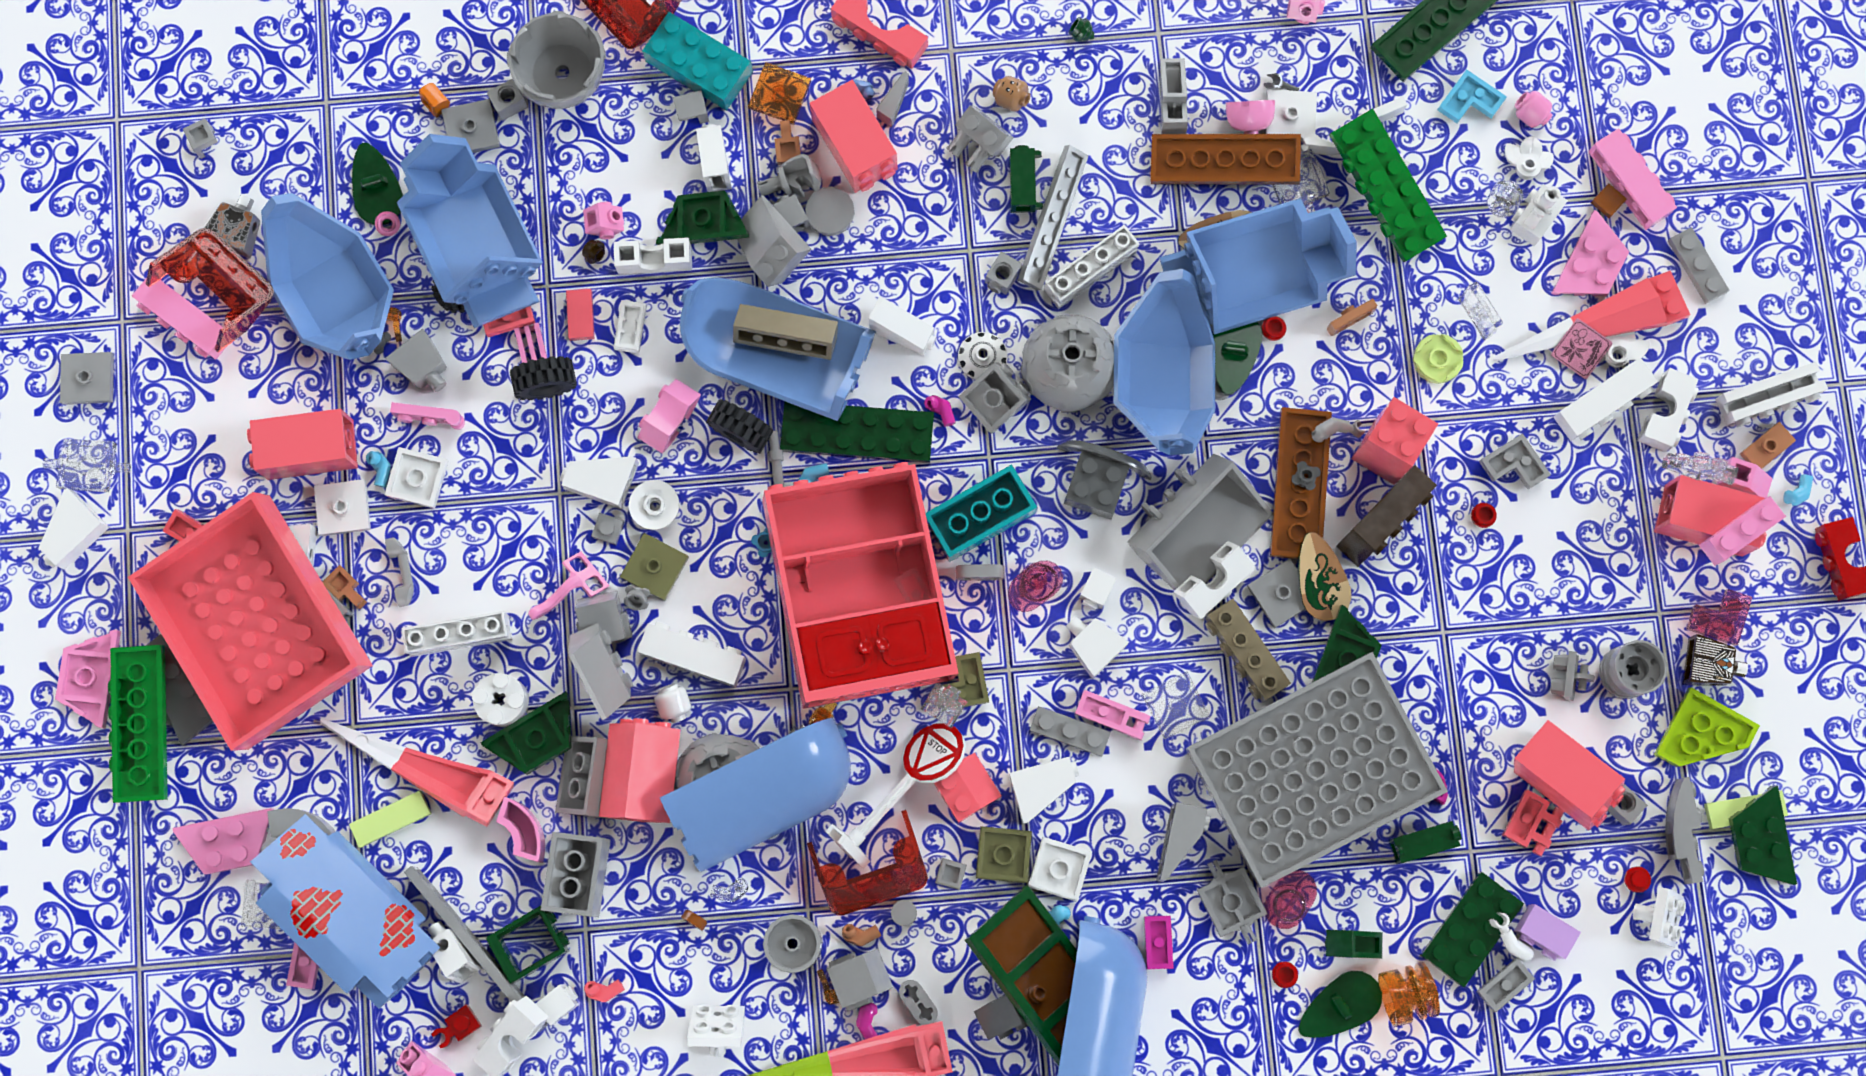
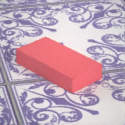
(580, 314)

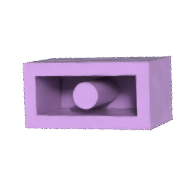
(1546, 932)

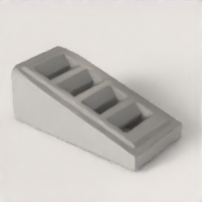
(891, 103)

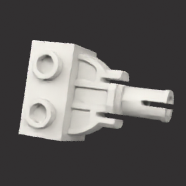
(1539, 213)

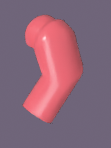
(601, 992)

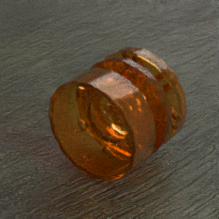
(1414, 993)

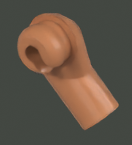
(860, 937)

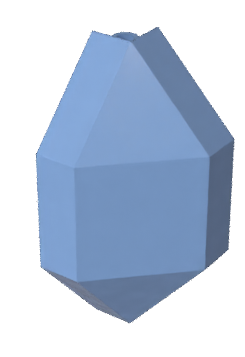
(324, 278)
(1167, 364)

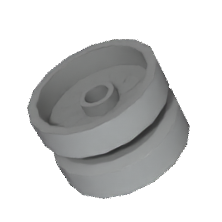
(807, 949)

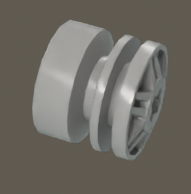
(1646, 670)

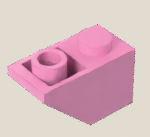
(1749, 478)
(419, 1062)

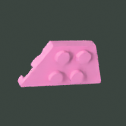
(1593, 261)
(85, 677)
(225, 841)

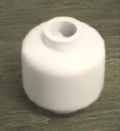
(672, 702)

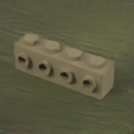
(758, 325)
(1247, 650)

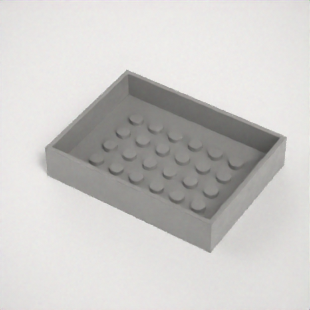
(1316, 770)

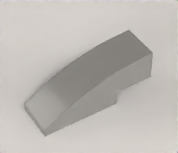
(1173, 96)

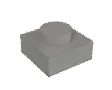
(607, 529)

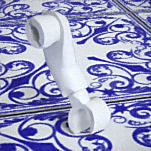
(1513, 945)

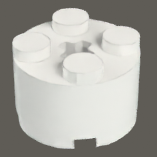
(486, 699)

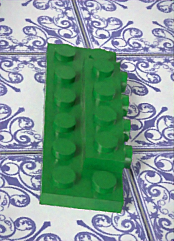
(1387, 185)
(138, 724)

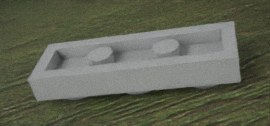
(1698, 265)
(1070, 731)

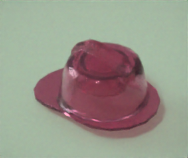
(1035, 585)
(1290, 899)

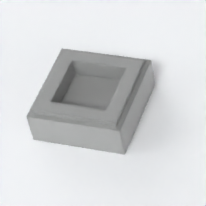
(951, 873)

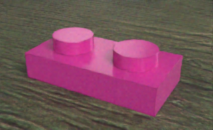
(1158, 942)

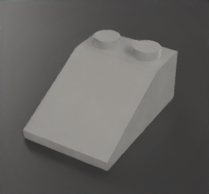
(772, 244)
(1183, 830)

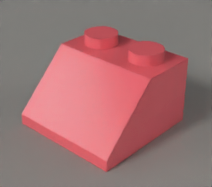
(968, 789)

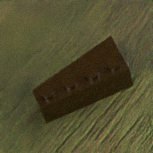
(1387, 516)

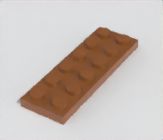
(1226, 159)
(1294, 507)

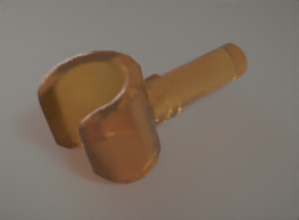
(395, 316)
(830, 995)

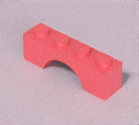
(903, 44)

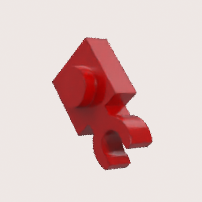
(460, 1025)

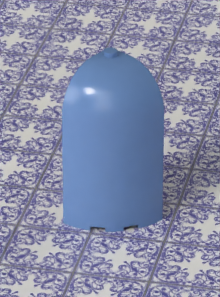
(791, 377)
(761, 793)
(1104, 1003)

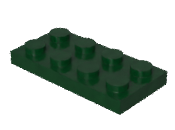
(1467, 933)

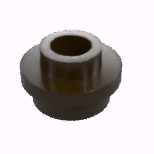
(593, 251)

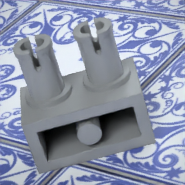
(983, 130)

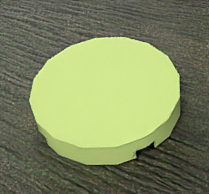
(1438, 358)

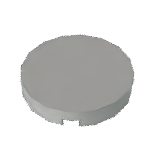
(830, 211)

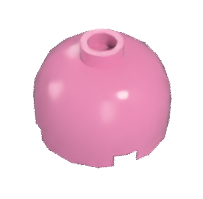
(1250, 115)

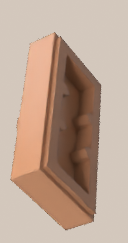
(1351, 316)
(1768, 446)

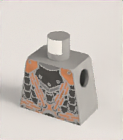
(236, 225)

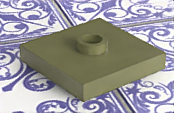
(654, 566)
(1003, 854)

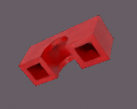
(1833, 540)

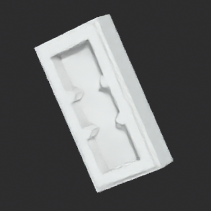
(630, 326)

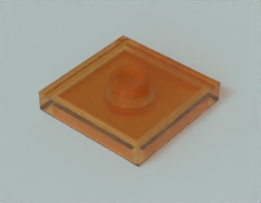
(779, 93)

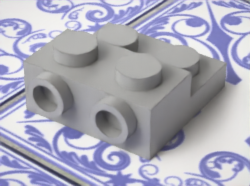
(995, 396)

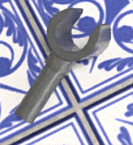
(1278, 82)

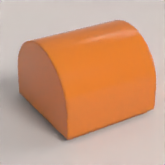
(433, 99)

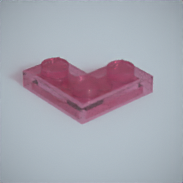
(1724, 624)

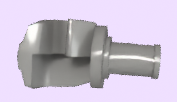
(792, 176)

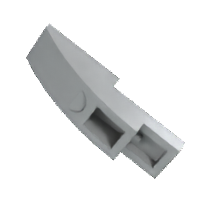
(1680, 819)

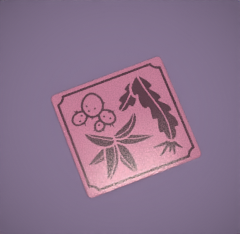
(1581, 348)

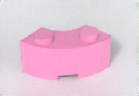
(674, 405)
(524, 828)

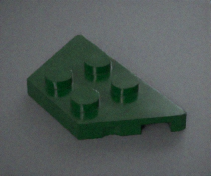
(704, 219)
(1345, 644)
(535, 737)
(1762, 838)

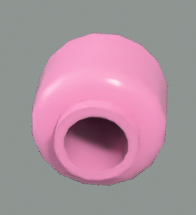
(1533, 109)

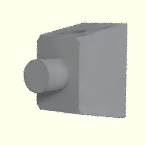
(419, 362)

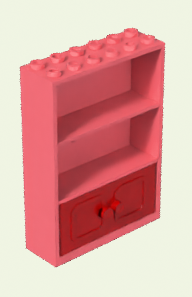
(848, 619)

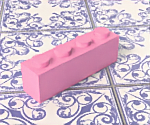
(1632, 178)
(181, 315)

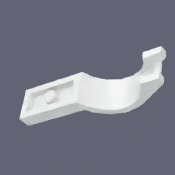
(1383, 112)

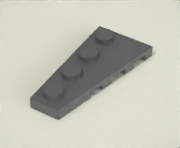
(182, 702)

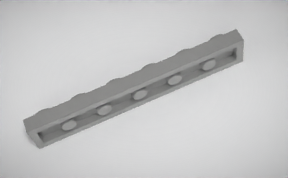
(1053, 217)

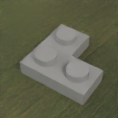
(1518, 456)

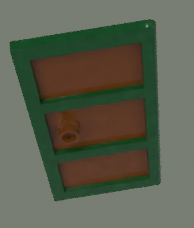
(1030, 964)

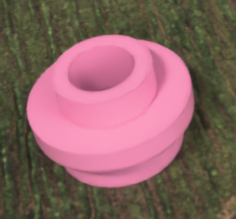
(387, 231)

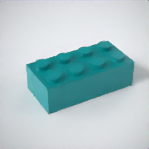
(697, 61)
(980, 513)

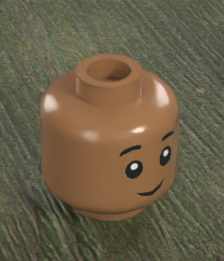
(1011, 93)

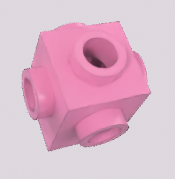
(1305, 10)
(603, 220)

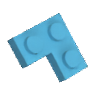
(1471, 92)

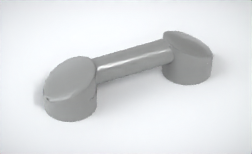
(404, 593)

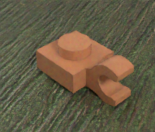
(787, 146)
(342, 585)

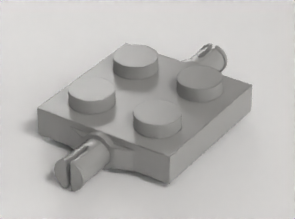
(1232, 902)

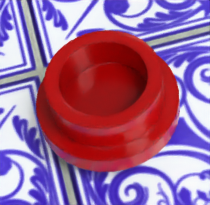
(1273, 328)
(1483, 515)
(1637, 879)
(1284, 974)

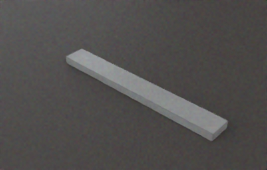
(464, 934)

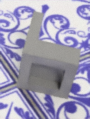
(691, 106)
(200, 136)

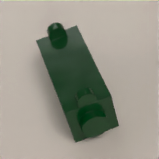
(1023, 179)
(1425, 842)

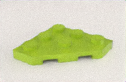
(1704, 731)

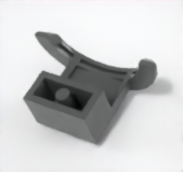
(1099, 477)

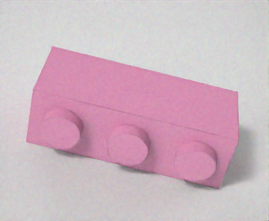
(1742, 530)

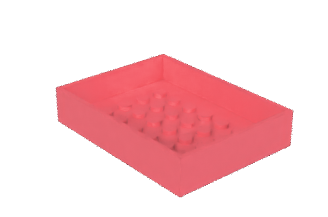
(250, 621)

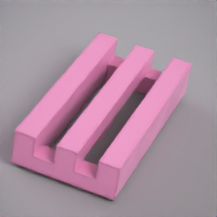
(527, 330)

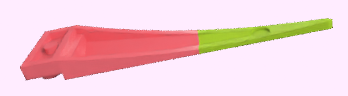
(897, 1053)

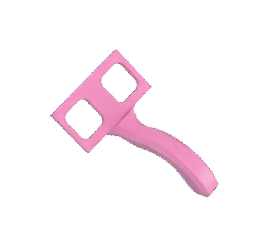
(575, 580)

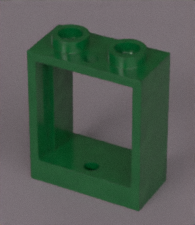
(504, 956)

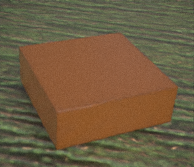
(1608, 200)

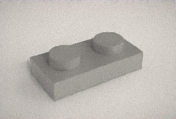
(1505, 985)

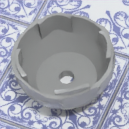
(554, 44)
(1067, 382)
(709, 755)

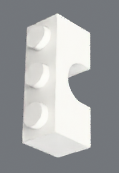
(634, 258)
(1677, 391)
(1231, 569)
(497, 1051)

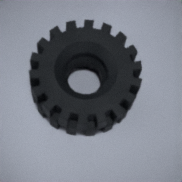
(543, 378)
(739, 426)

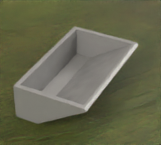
(1198, 520)

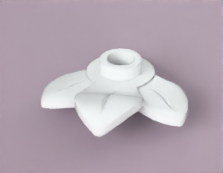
(1529, 155)
(1627, 347)

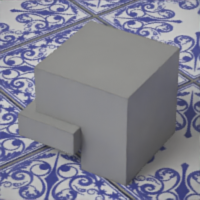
(607, 612)
(858, 978)

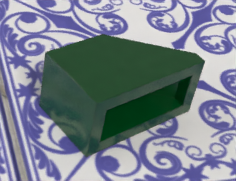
(1353, 944)

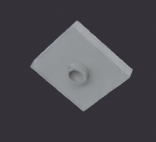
(474, 122)
(86, 378)
(1278, 593)

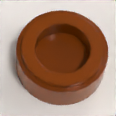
(694, 919)

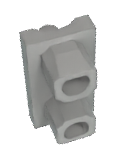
(1570, 664)

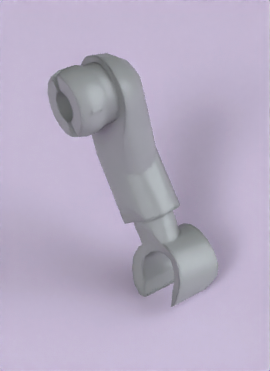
(1335, 425)

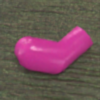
(941, 407)
(865, 1019)

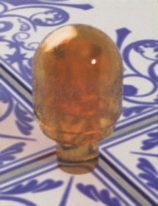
(822, 713)

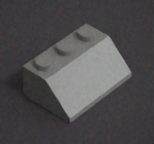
(600, 669)
(582, 777)
(575, 874)

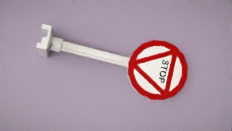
(927, 759)

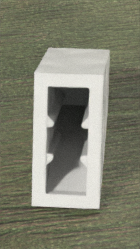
(713, 158)
(901, 327)
(601, 479)
(70, 530)
(1041, 785)

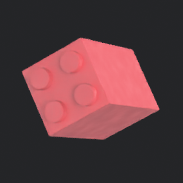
(854, 136)
(1394, 441)
(302, 444)
(1699, 509)
(639, 770)
(1569, 775)

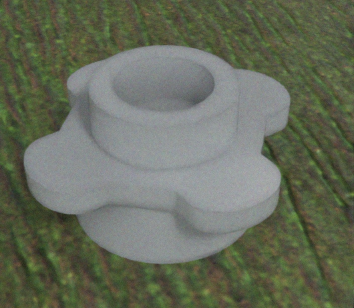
(633, 602)

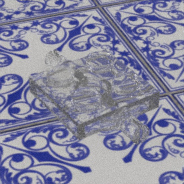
(1311, 185)
(86, 465)
(1701, 467)

